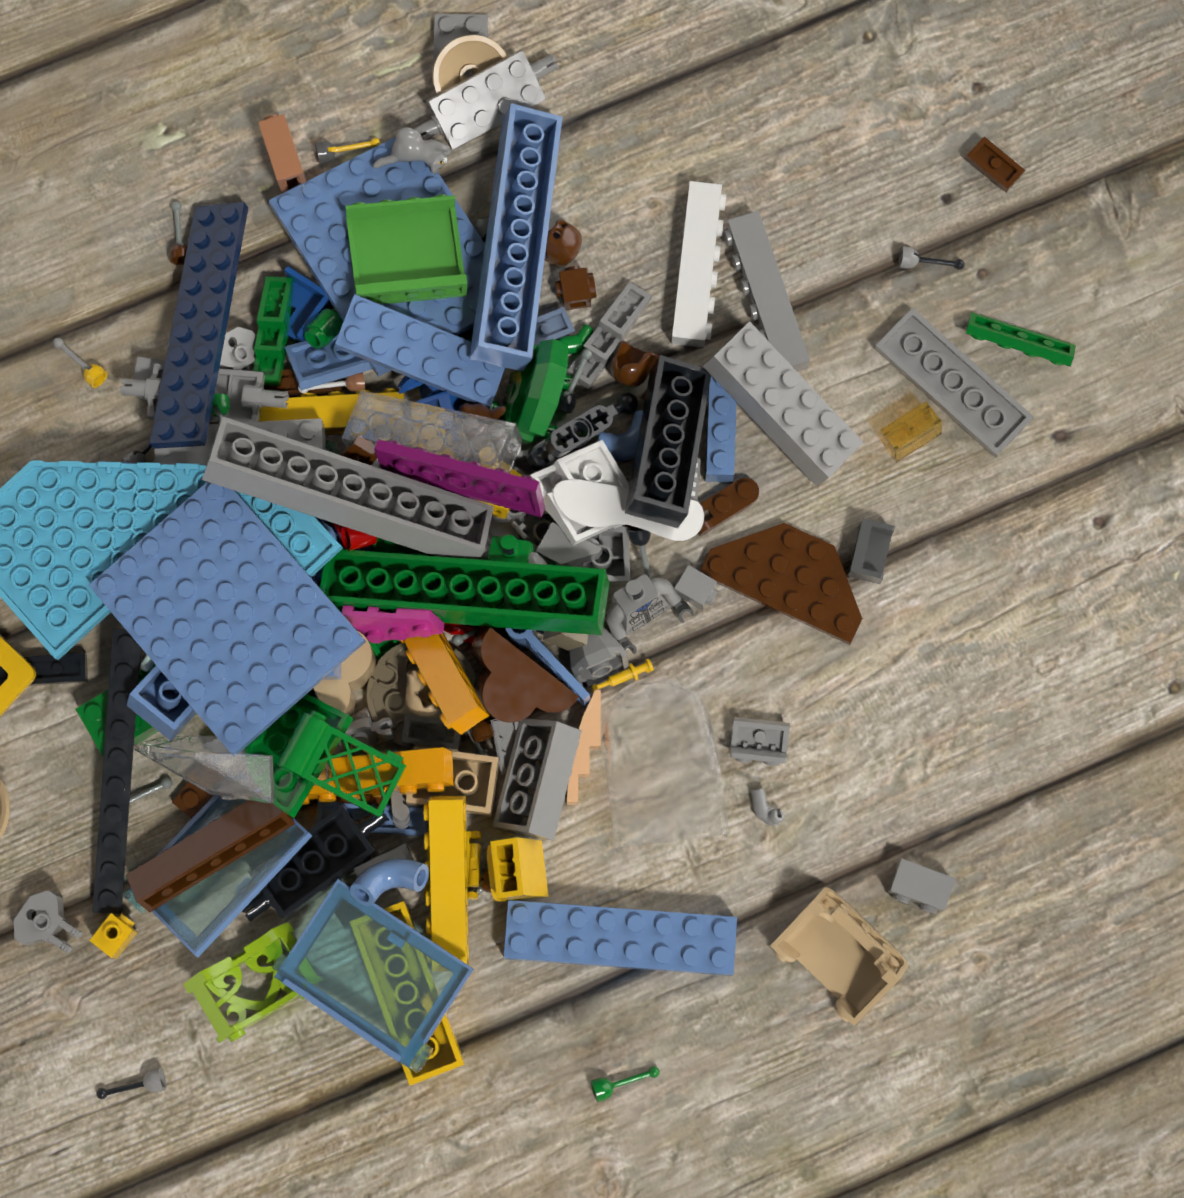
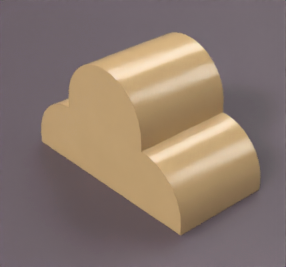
(354, 676)

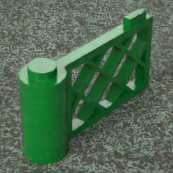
(311, 740)

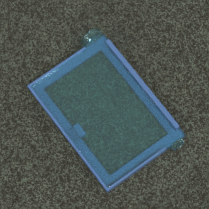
(213, 903)
(374, 975)

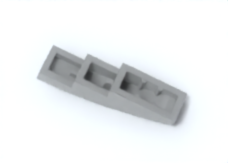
(611, 330)

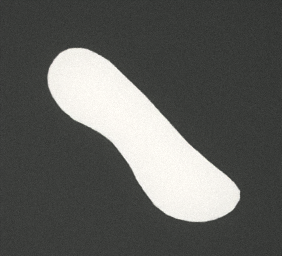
(605, 505)

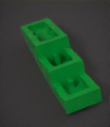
(273, 328)

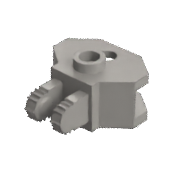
(238, 350)
(47, 922)

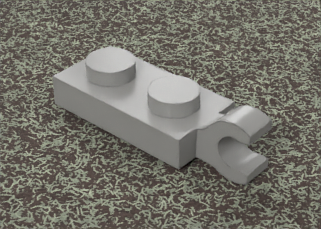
(368, 732)

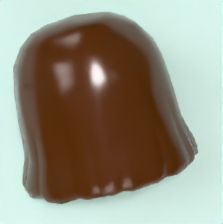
(632, 365)

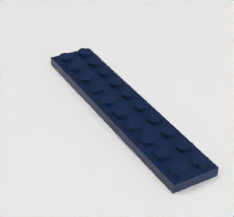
(199, 326)

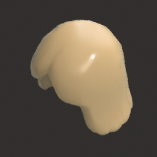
(417, 696)

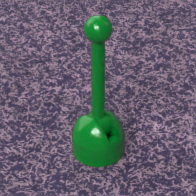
(603, 1087)

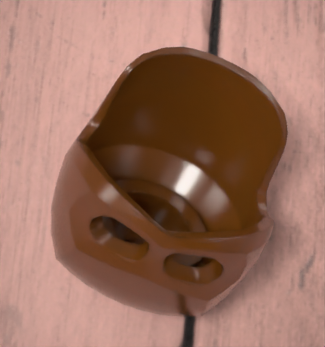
(562, 246)

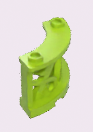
(212, 978)

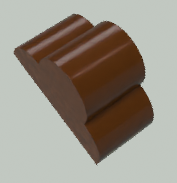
(512, 682)

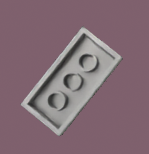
(537, 778)

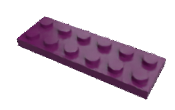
(462, 478)

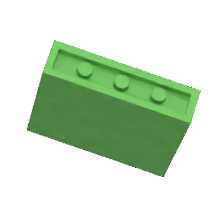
(406, 250)

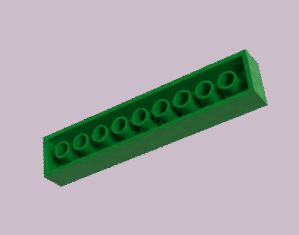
(471, 590)

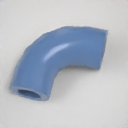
(623, 445)
(389, 875)

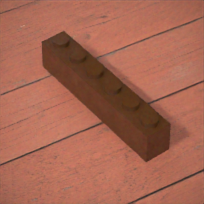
(206, 852)

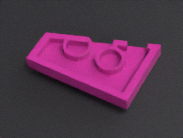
(403, 624)

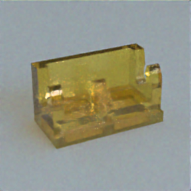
(911, 431)

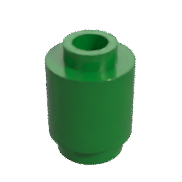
(323, 328)

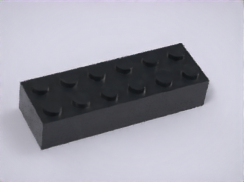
(668, 442)

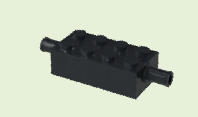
(330, 854)

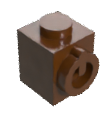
(576, 287)

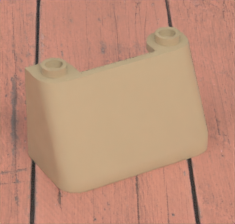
(842, 954)

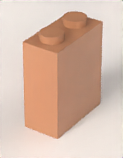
(282, 152)

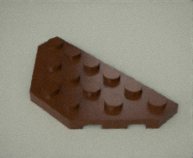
(790, 575)

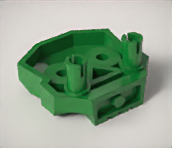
(537, 390)

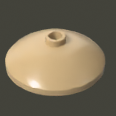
(461, 54)

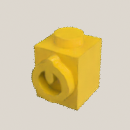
(114, 935)

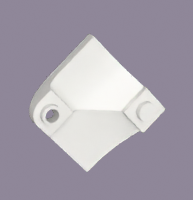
(589, 464)

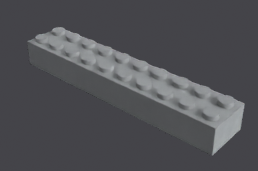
(347, 492)

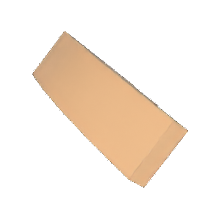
(589, 740)

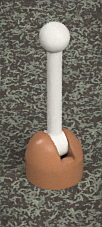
(353, 383)

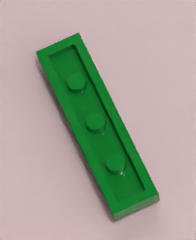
(1024, 340)

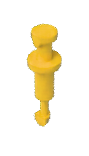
(625, 675)

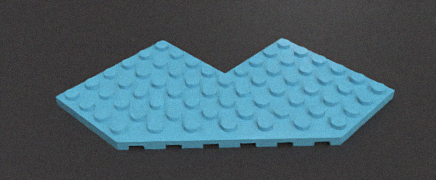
(78, 518)

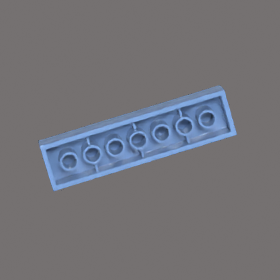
(620, 938)

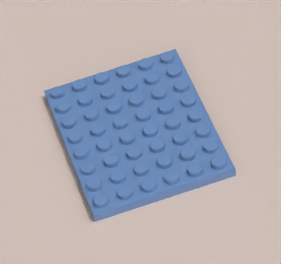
(318, 228)
(227, 614)

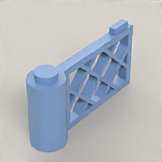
(526, 638)

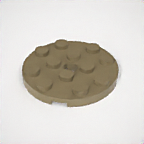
(388, 688)

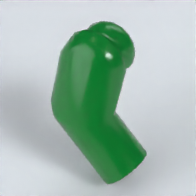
(577, 341)

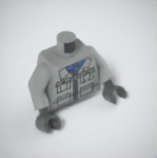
(641, 603)

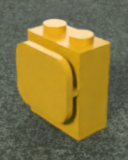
(517, 869)

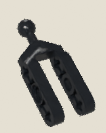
(589, 423)

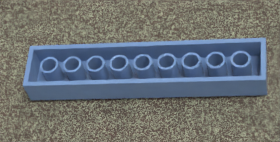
(516, 238)

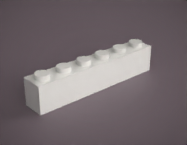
(696, 264)

